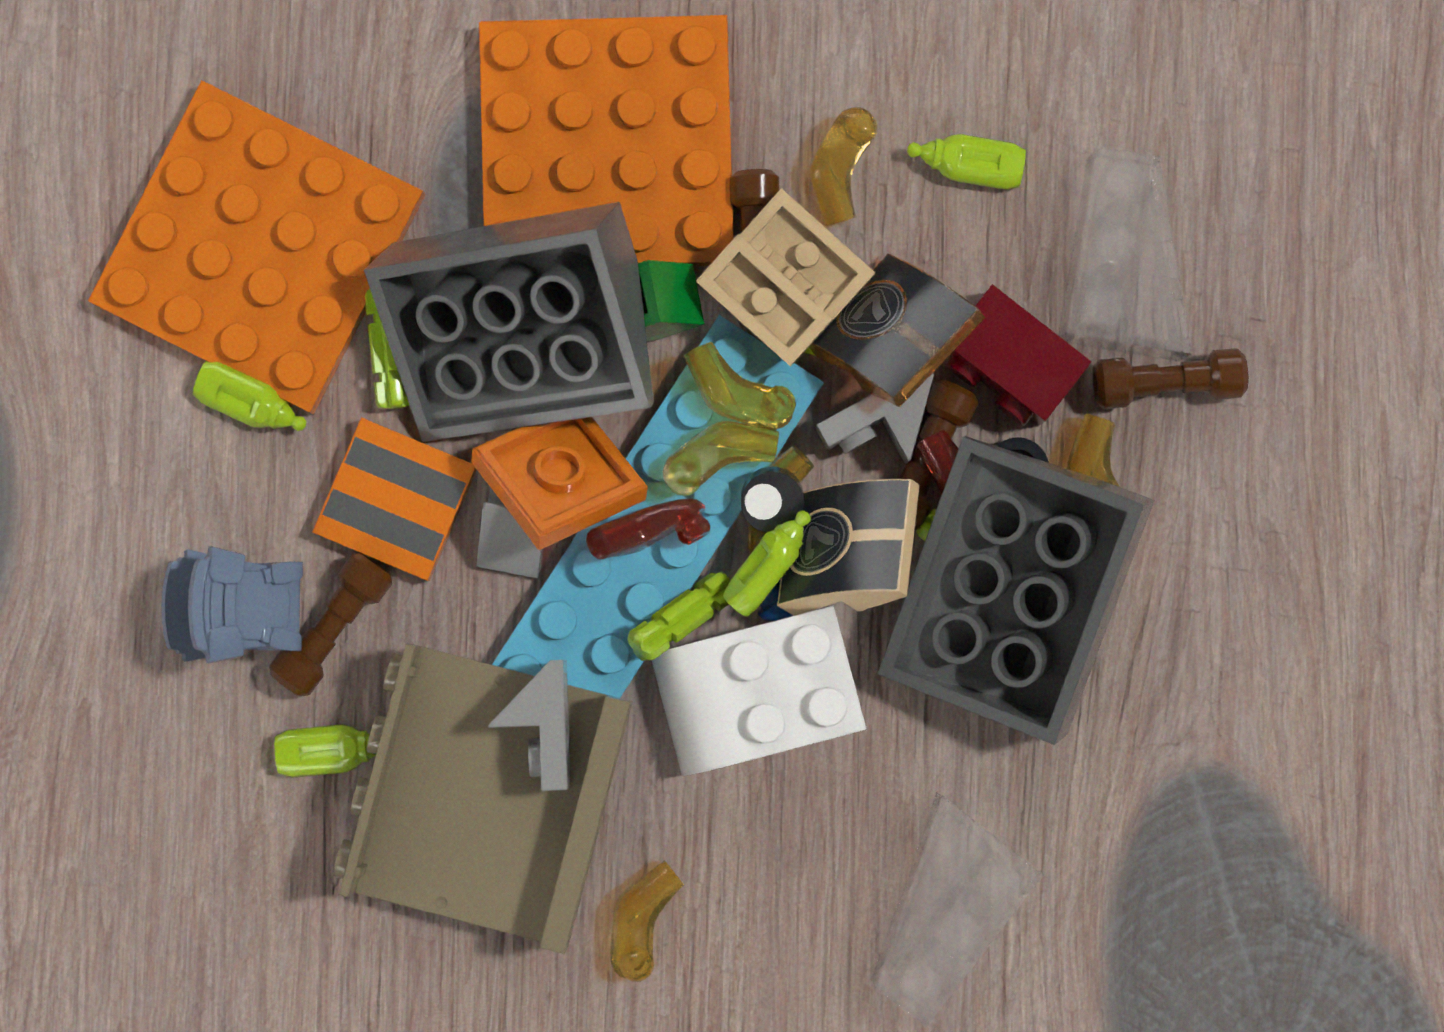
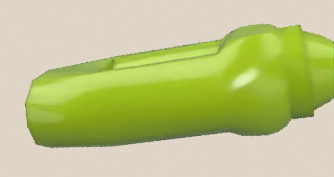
(974, 160)
(243, 398)
(766, 565)
(320, 750)

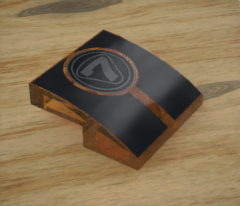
(897, 330)

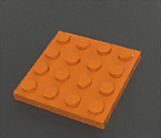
(612, 117)
(255, 246)

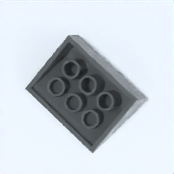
(516, 322)
(1015, 588)

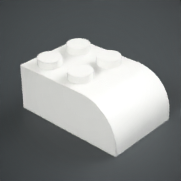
(758, 691)

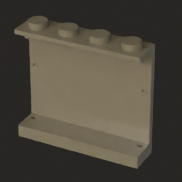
(453, 807)

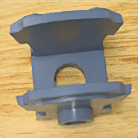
(225, 605)

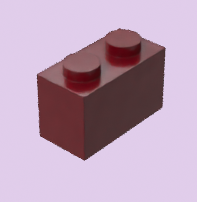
(1017, 360)

